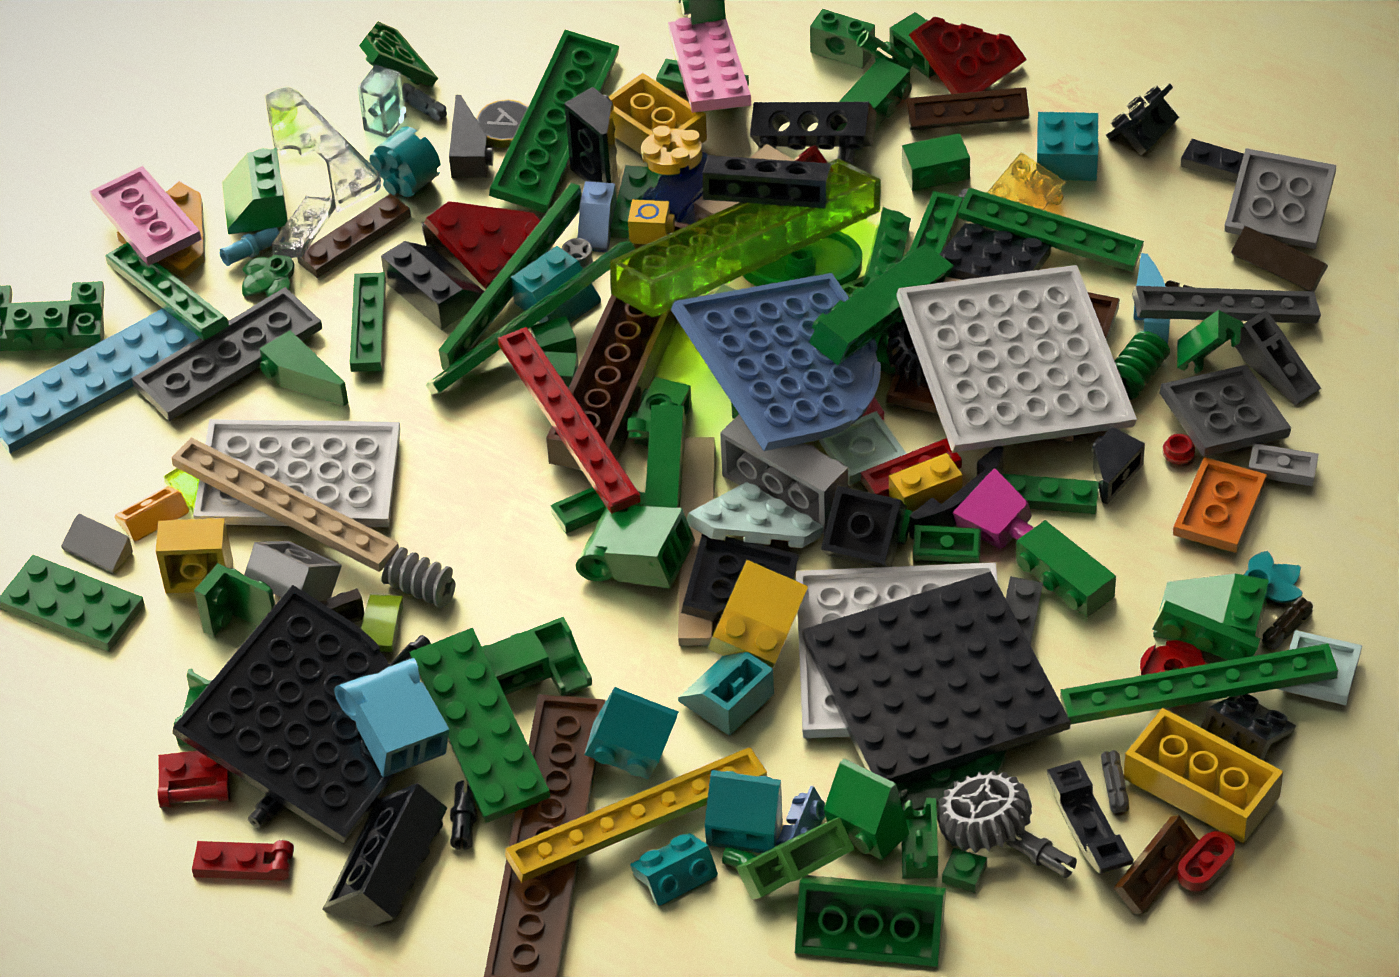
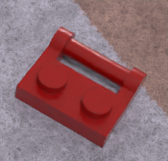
(190, 770)

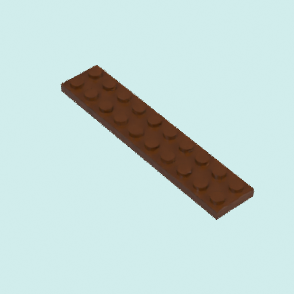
(535, 913)

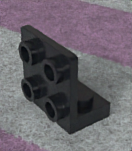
(1247, 724)

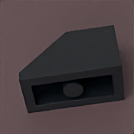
(1116, 461)

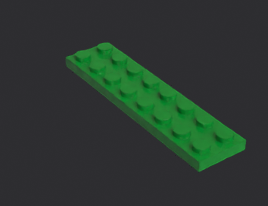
(540, 145)

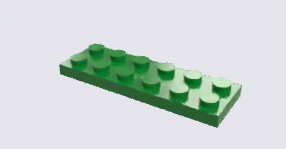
(480, 725)

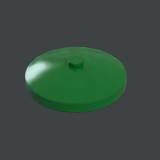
(833, 254)

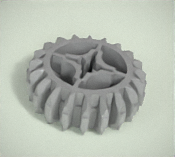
(984, 811)

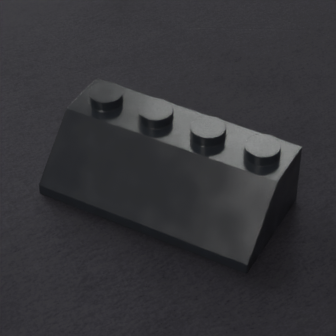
(386, 857)

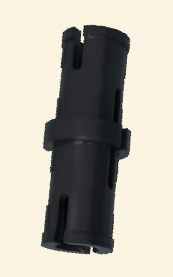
(463, 817)

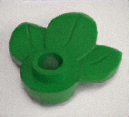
(265, 276)

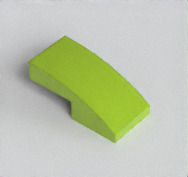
(382, 620)

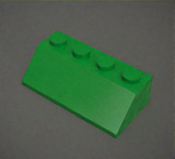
(870, 920)

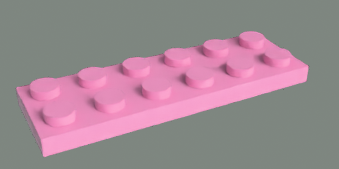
(709, 65)

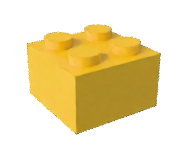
(190, 551)

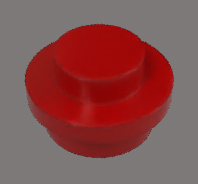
(1178, 449)

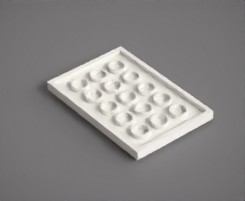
(330, 461)

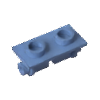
(805, 813)

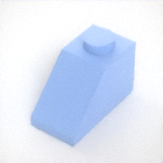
(596, 214)

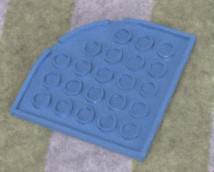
(768, 368)

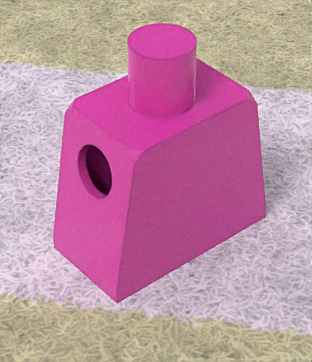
(995, 510)

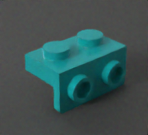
(675, 868)

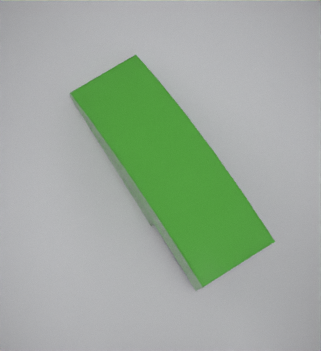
(795, 858)

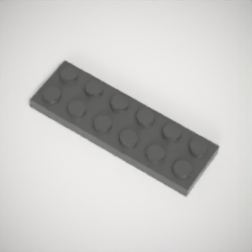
(226, 356)

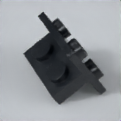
(1145, 120)

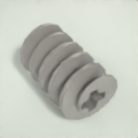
(419, 577)

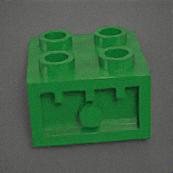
(231, 593)

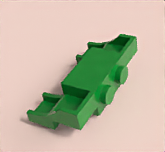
(53, 323)
(537, 656)

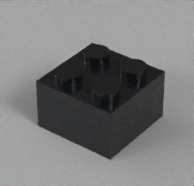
(864, 527)

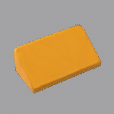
(144, 515)

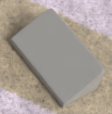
(97, 543)

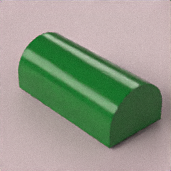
(947, 544)

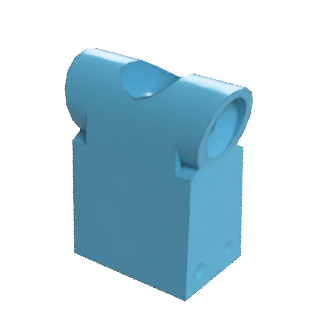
(395, 717)

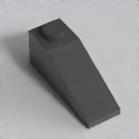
(1274, 358)

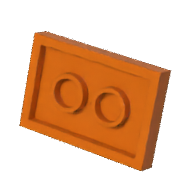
(1219, 504)

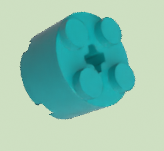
(405, 162)

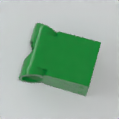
(637, 546)

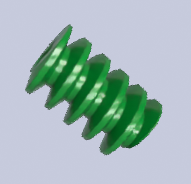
(1141, 361)

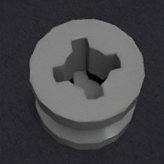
(580, 250)

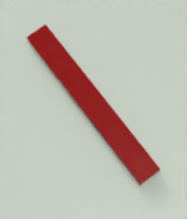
(569, 420)

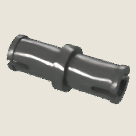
(1043, 853)

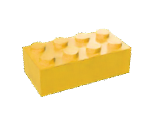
(1203, 775)

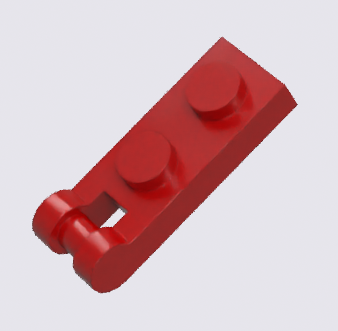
(242, 860)

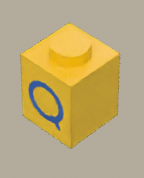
(649, 221)

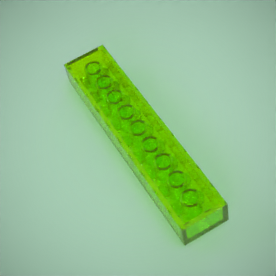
(737, 243)

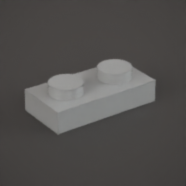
(1284, 464)

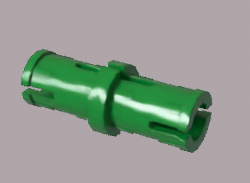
(870, 44)

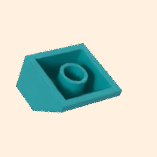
(545, 276)
(630, 733)

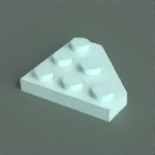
(755, 516)

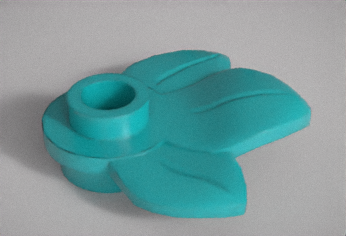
(1280, 576)

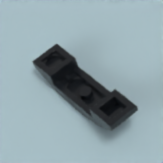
(937, 514)
(1086, 820)

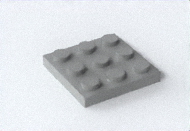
(1281, 197)

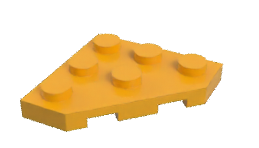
(190, 258)

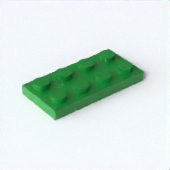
(71, 602)

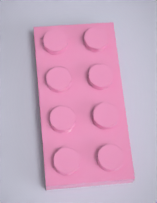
(145, 215)

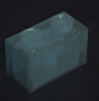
(381, 101)

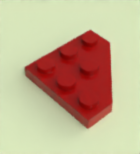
(966, 55)
(481, 235)

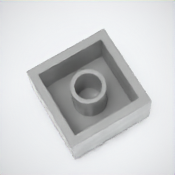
(288, 564)

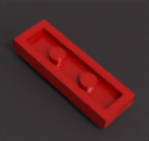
(877, 478)

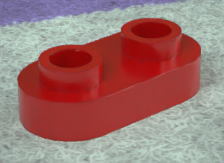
(1203, 863)

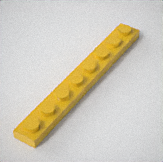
(624, 818)

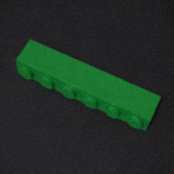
(876, 305)

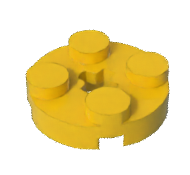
(684, 148)

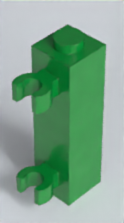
(665, 454)

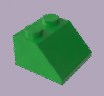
(867, 809)

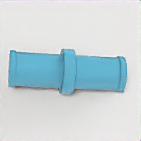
(248, 246)

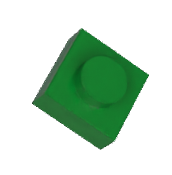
(964, 870)

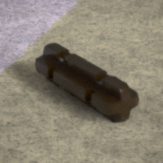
(1287, 623)

